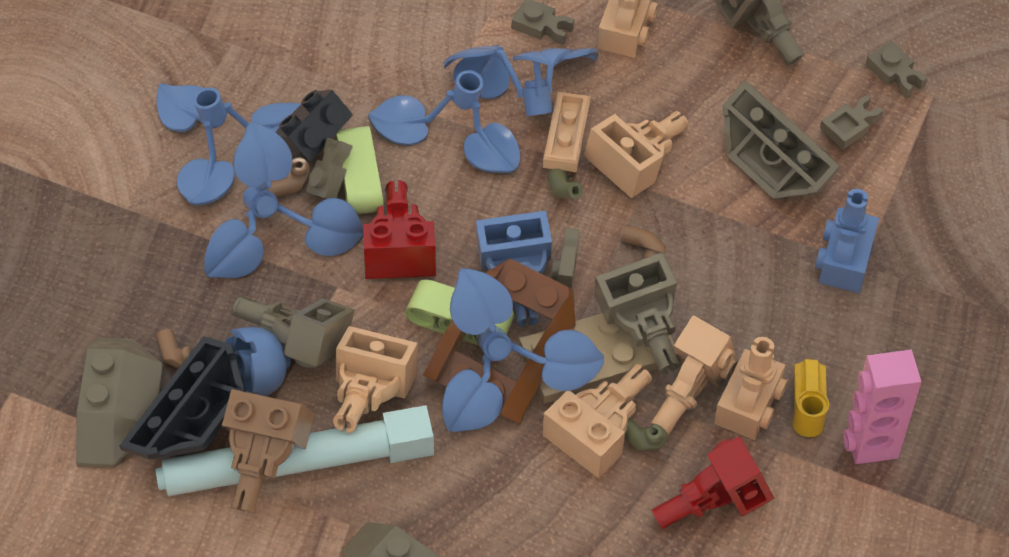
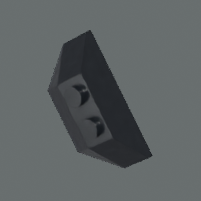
(189, 406)

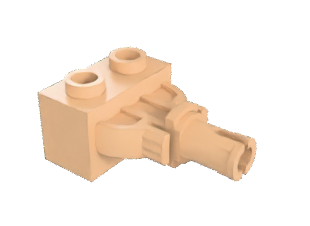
(625, 26)
(632, 152)
(704, 357)
(370, 372)
(752, 390)
(595, 421)

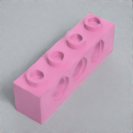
(882, 406)

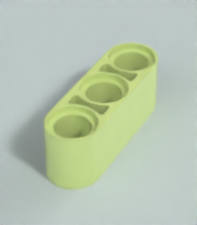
(362, 178)
(431, 308)

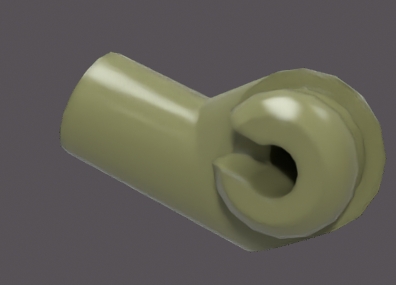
(561, 185)
(645, 438)

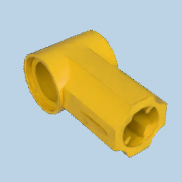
(810, 397)

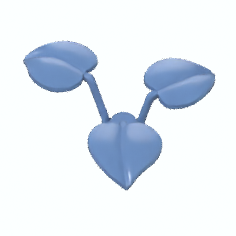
(484, 77)
(537, 91)
(179, 110)
(257, 161)
(475, 309)

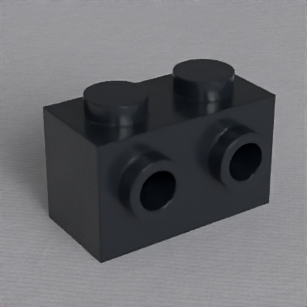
(312, 122)

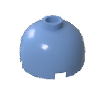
(259, 359)

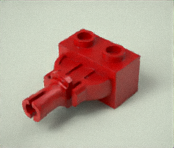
(399, 242)
(728, 479)

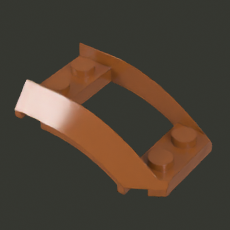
(533, 292)

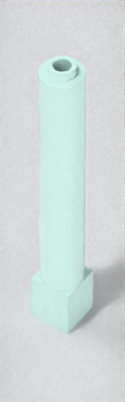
(400, 436)

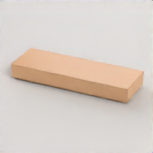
(566, 132)

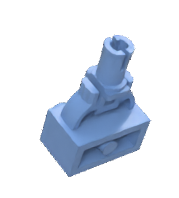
(519, 238)
(849, 244)

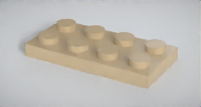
(616, 346)

